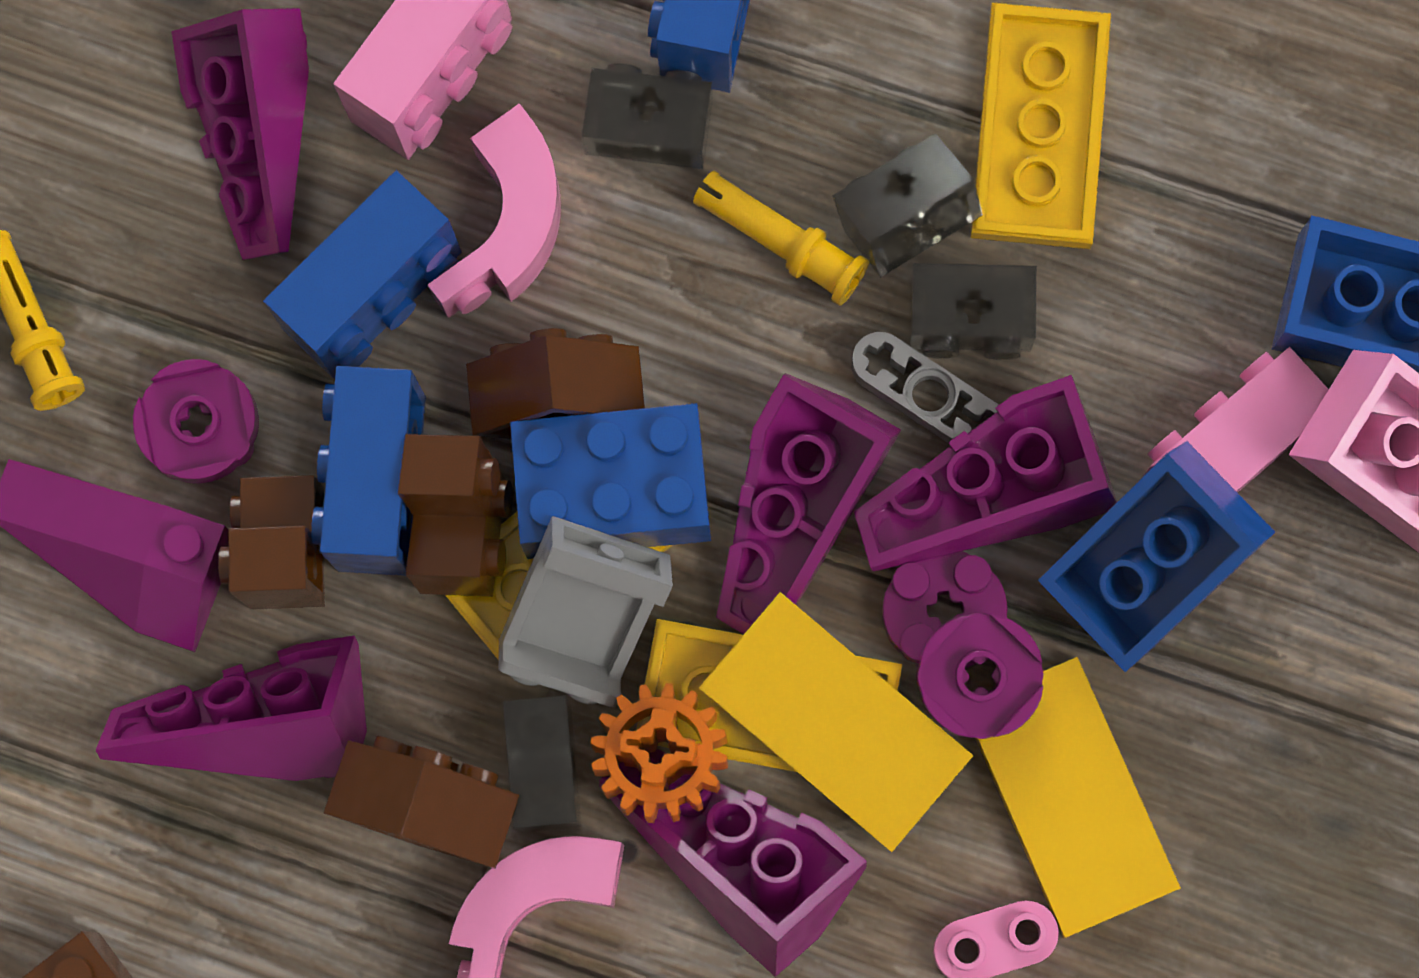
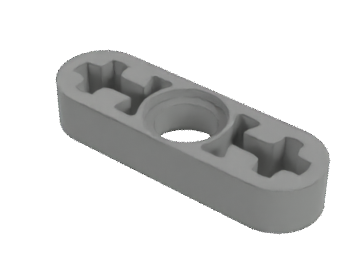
(884, 382)

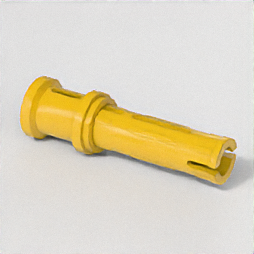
(805, 252)
(35, 344)

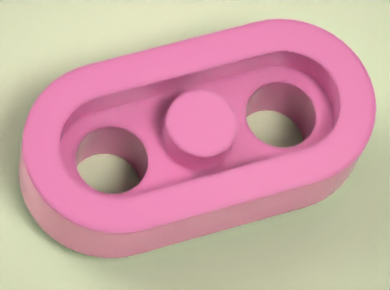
(996, 941)

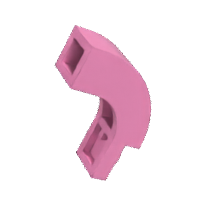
(529, 219)
(528, 879)

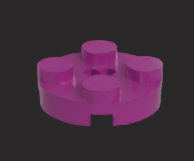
(167, 402)
(916, 587)
(1016, 675)

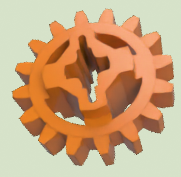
(634, 750)

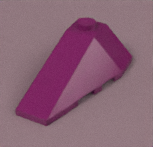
(250, 93)
(1005, 480)
(800, 487)
(125, 552)
(261, 723)
(753, 867)

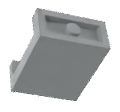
(582, 611)

